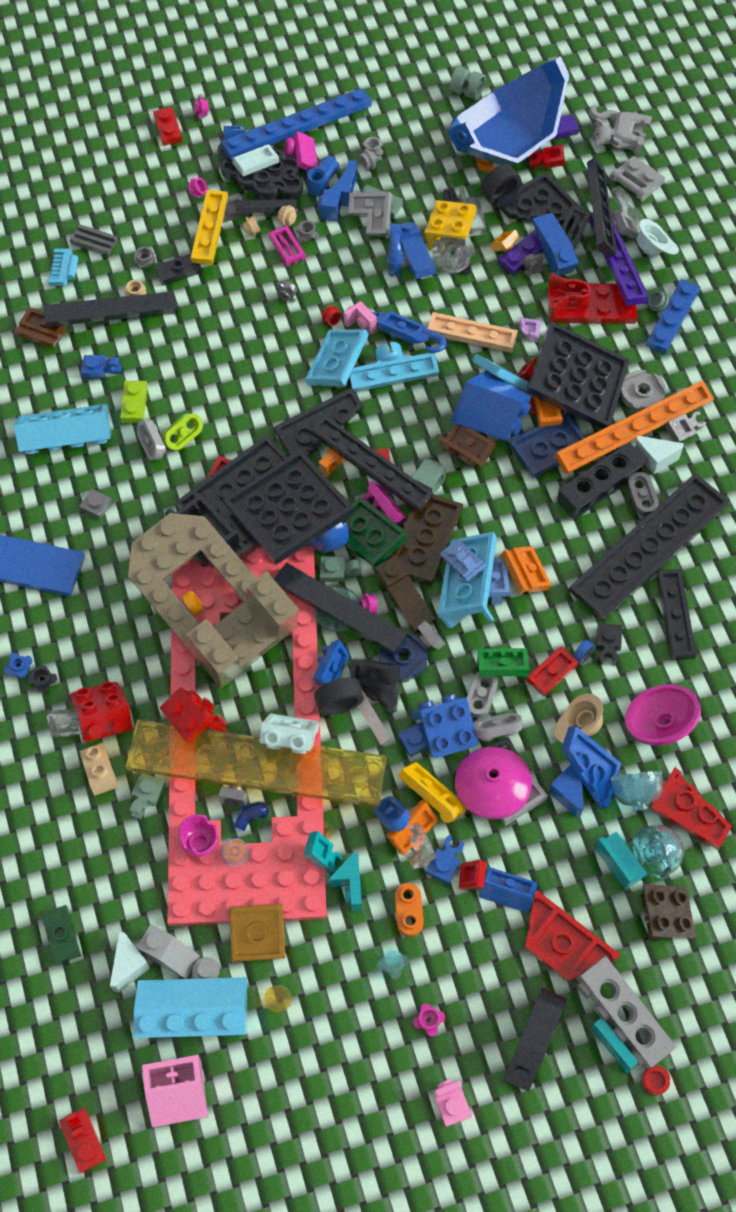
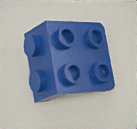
(447, 725)

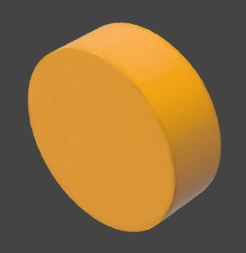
(193, 602)

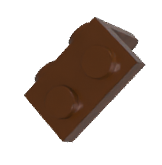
(470, 445)

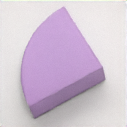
(530, 328)

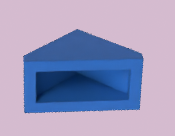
(568, 791)

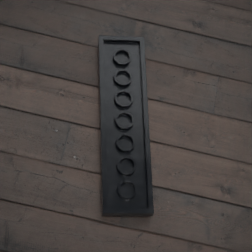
(649, 547)

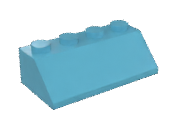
(62, 428)
(190, 1007)

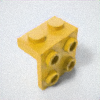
(449, 221)

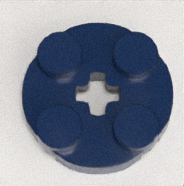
(416, 659)

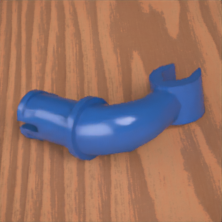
(395, 257)

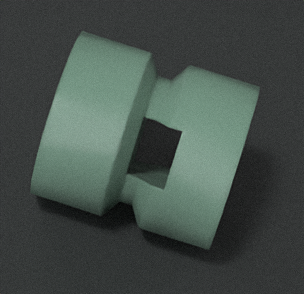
(468, 83)

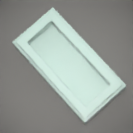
(255, 160)

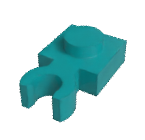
(320, 852)

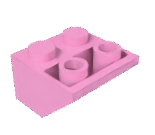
(175, 1091)

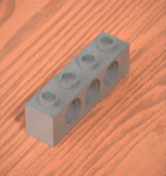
(657, 1043)

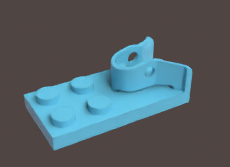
(471, 597)

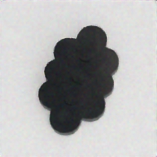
(268, 182)

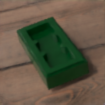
(61, 935)

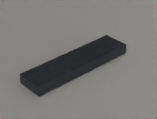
(676, 614)

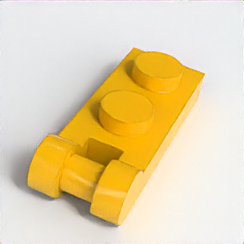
(432, 792)

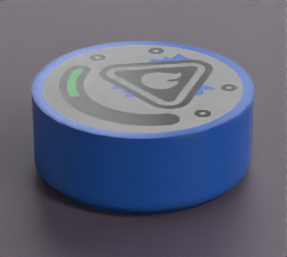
(584, 652)

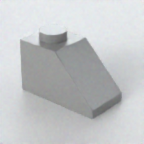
(167, 951)

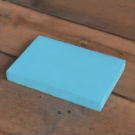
(336, 357)

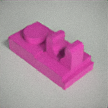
(384, 501)

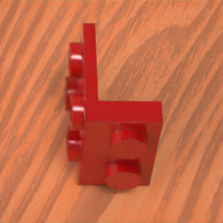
(101, 711)
(191, 714)

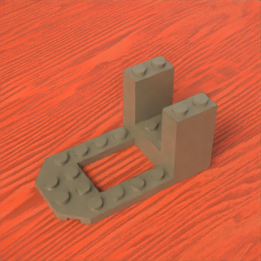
(244, 633)

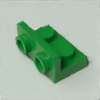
(503, 662)

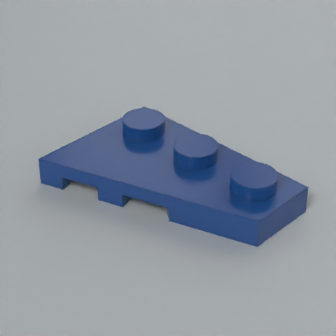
(591, 764)

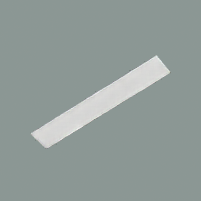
(373, 721)

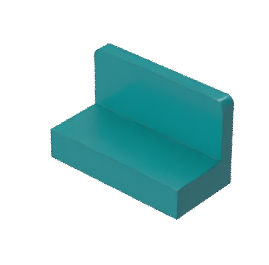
(620, 860)

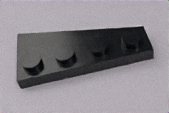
(295, 432)

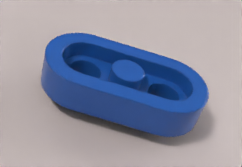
(392, 814)

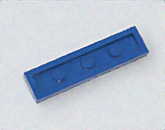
(673, 316)

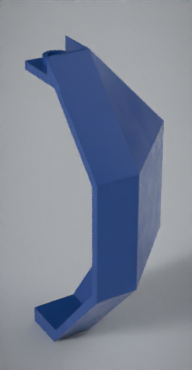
(514, 117)

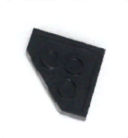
(536, 199)

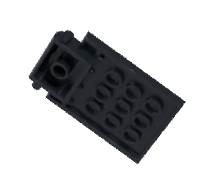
(208, 496)

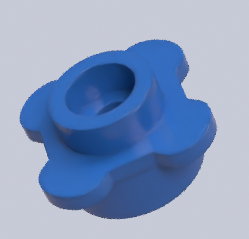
(23, 670)

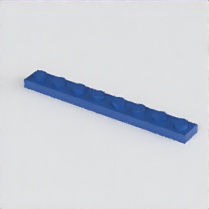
(300, 121)

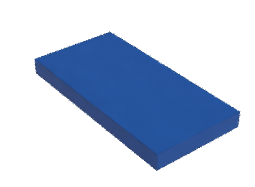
(39, 565)

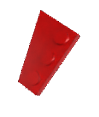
(690, 812)

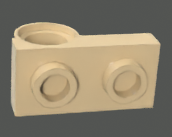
(98, 769)

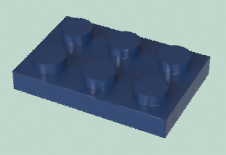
(539, 445)

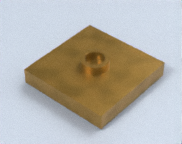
(257, 932)

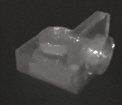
(423, 851)

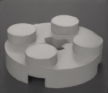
(640, 379)

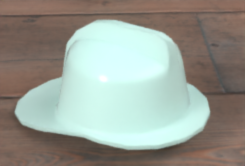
(654, 240)

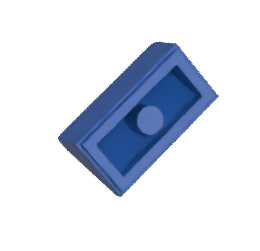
(508, 890)

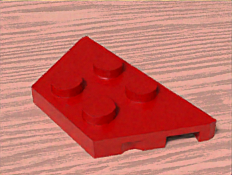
(563, 941)

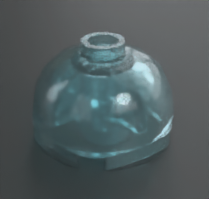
(638, 789)
(659, 850)

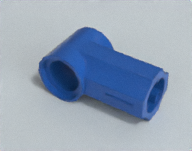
(321, 175)

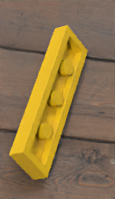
(209, 227)

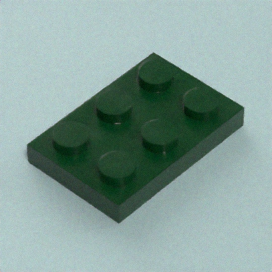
(372, 533)

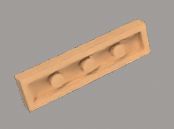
(473, 332)

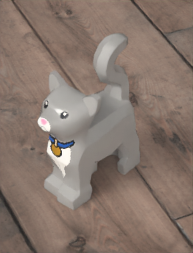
(626, 131)

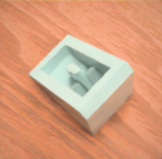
(658, 452)
(127, 964)

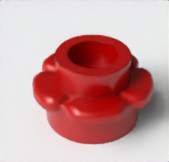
(331, 315)

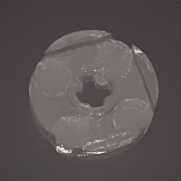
(459, 261)

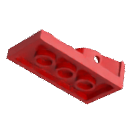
(587, 302)

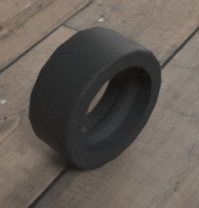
(499, 182)
(338, 696)

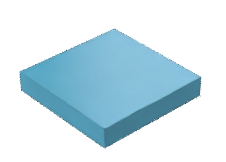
(500, 372)

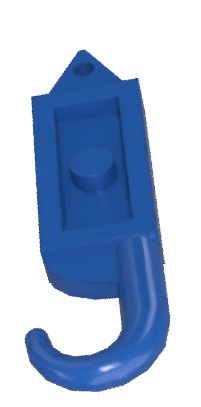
(408, 330)

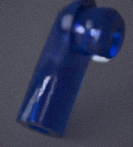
(249, 812)

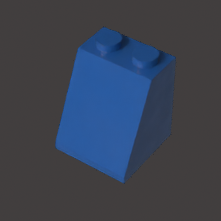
(491, 406)

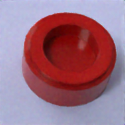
(655, 1080)

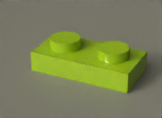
(133, 401)

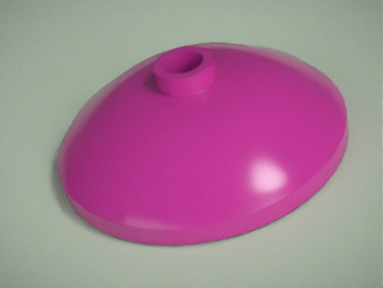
(663, 714)
(493, 796)

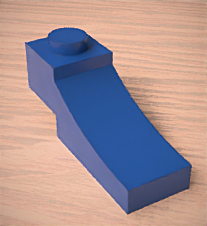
(338, 194)
(415, 251)

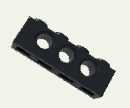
(578, 503)

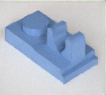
(462, 560)
(499, 582)

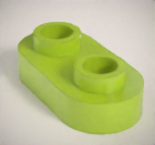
(181, 432)

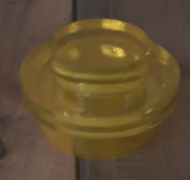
(278, 998)

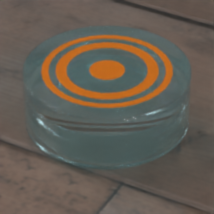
(235, 852)

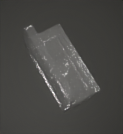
(478, 226)

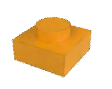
(505, 241)

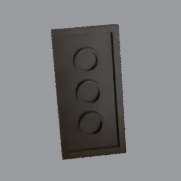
(428, 537)

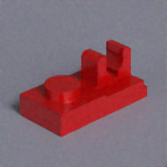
(82, 1140)

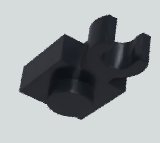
(609, 640)

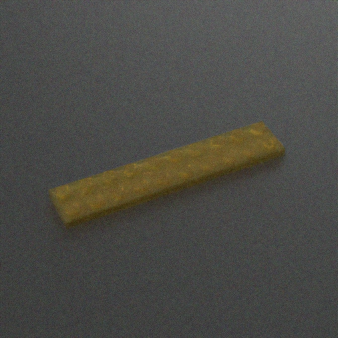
(249, 764)

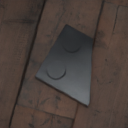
(378, 681)

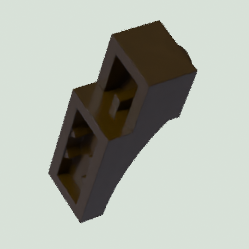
(403, 593)

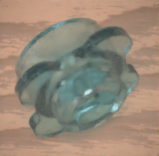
(393, 955)

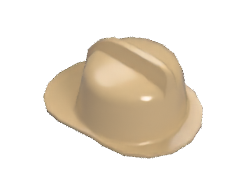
(583, 713)

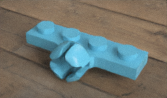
(393, 368)

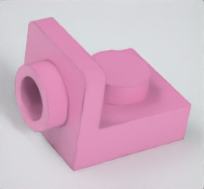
(362, 315)
(451, 1102)

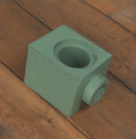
(430, 475)

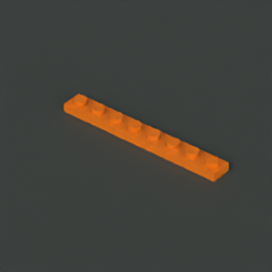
(633, 426)

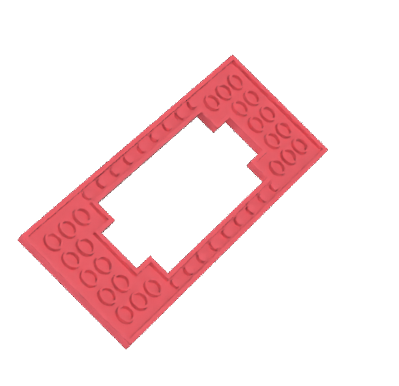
(275, 870)

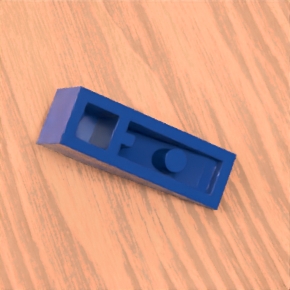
(555, 245)

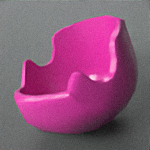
(197, 836)

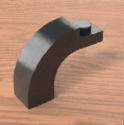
(535, 1039)

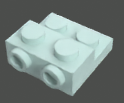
(288, 732)

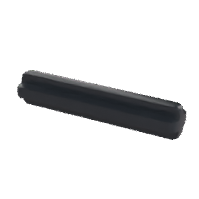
(263, 206)

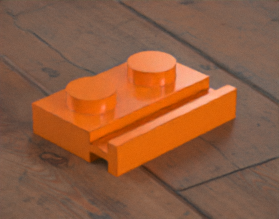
(526, 569)

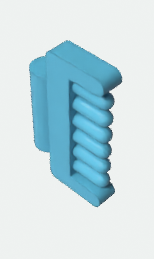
(63, 267)

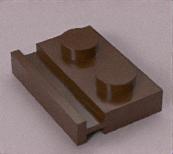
(34, 328)

